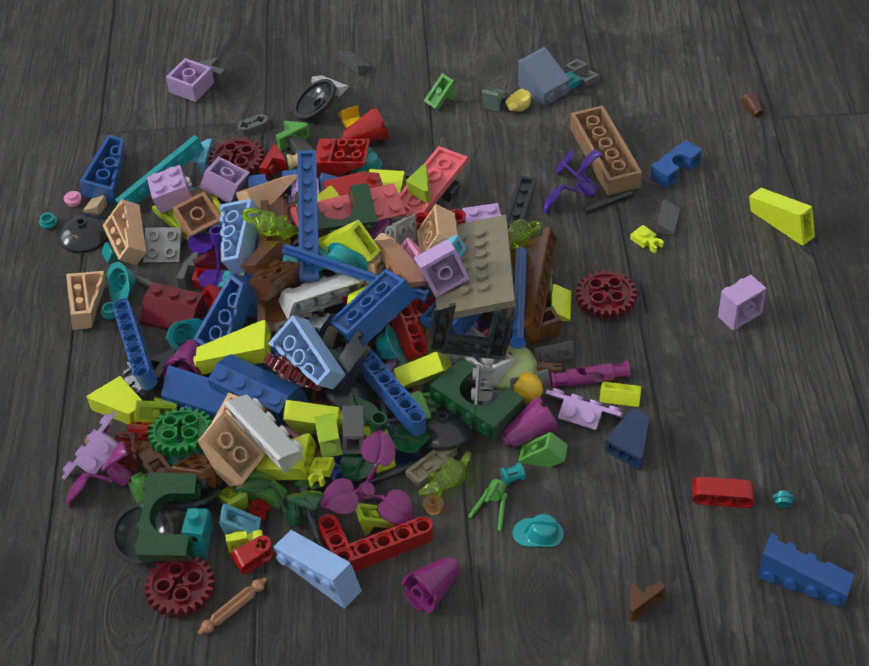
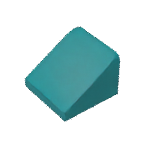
(109, 253)

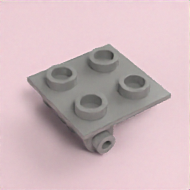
(402, 229)
(162, 244)
(478, 375)

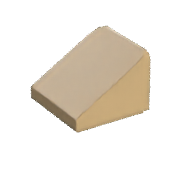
(96, 205)

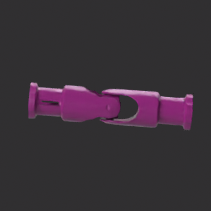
(576, 376)

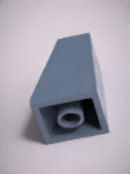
(542, 77)

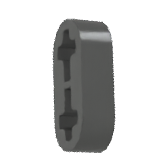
(253, 125)

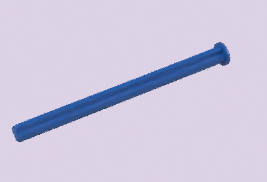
(342, 268)
(518, 340)

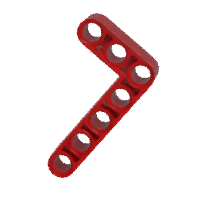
(409, 330)
(373, 544)

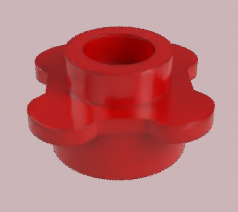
(256, 505)

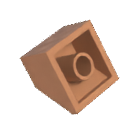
(196, 214)

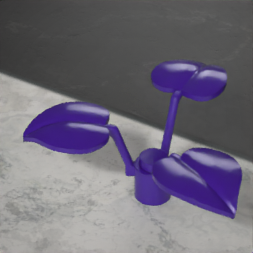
(584, 184)
(203, 243)

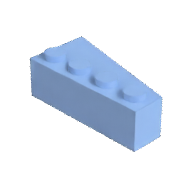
(237, 234)
(307, 351)
(319, 567)

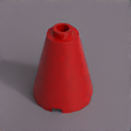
(367, 127)

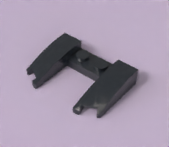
(443, 341)
(351, 357)

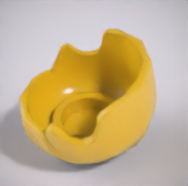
(529, 387)

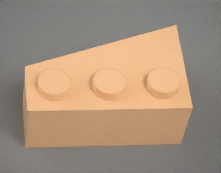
(126, 232)
(84, 297)

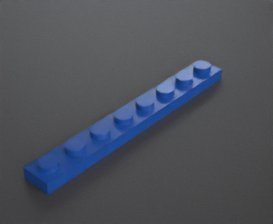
(308, 212)

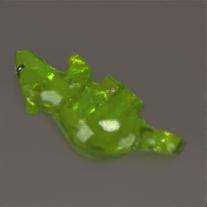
(268, 224)
(522, 230)
(451, 475)

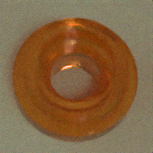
(433, 509)

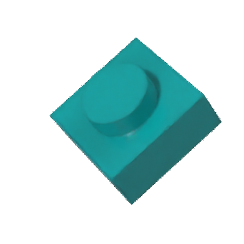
(574, 79)

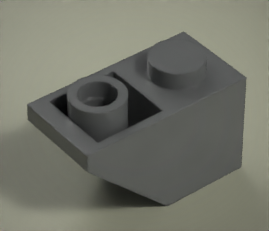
(352, 429)

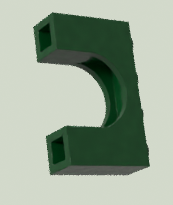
(362, 210)
(487, 418)
(159, 490)

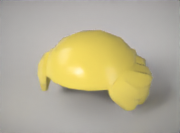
(519, 100)

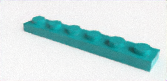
(180, 156)

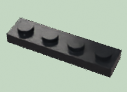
(521, 199)

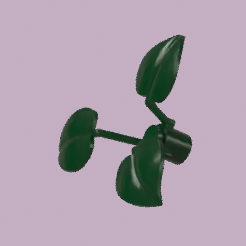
(354, 465)
(296, 501)

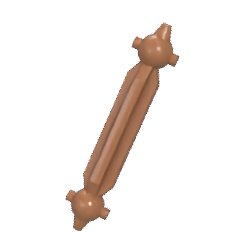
(232, 606)

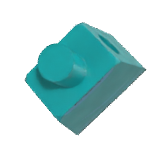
(199, 525)

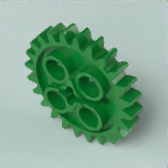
(165, 432)

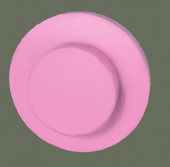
(73, 198)

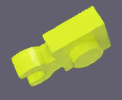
(646, 237)
(320, 468)
(240, 538)

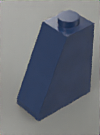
(629, 439)

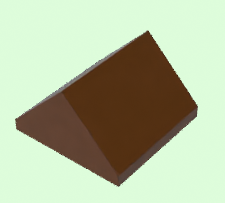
(264, 255)

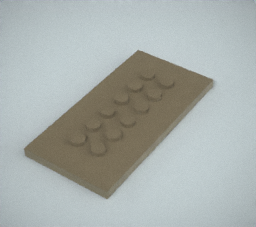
(488, 267)

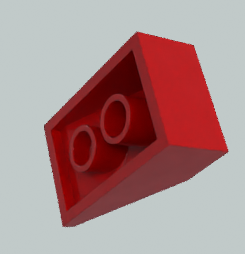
(343, 183)

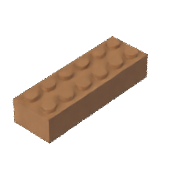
(616, 166)

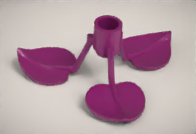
(115, 472)
(343, 499)

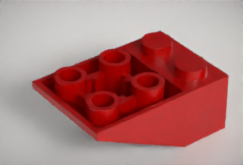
(340, 155)

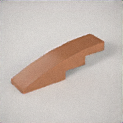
(400, 262)

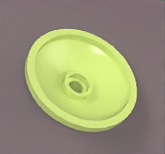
(524, 363)

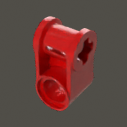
(253, 555)

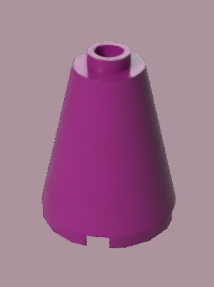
(184, 358)
(529, 424)
(430, 583)

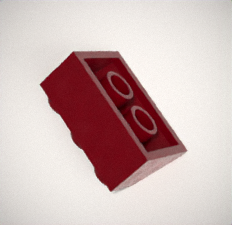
(168, 304)

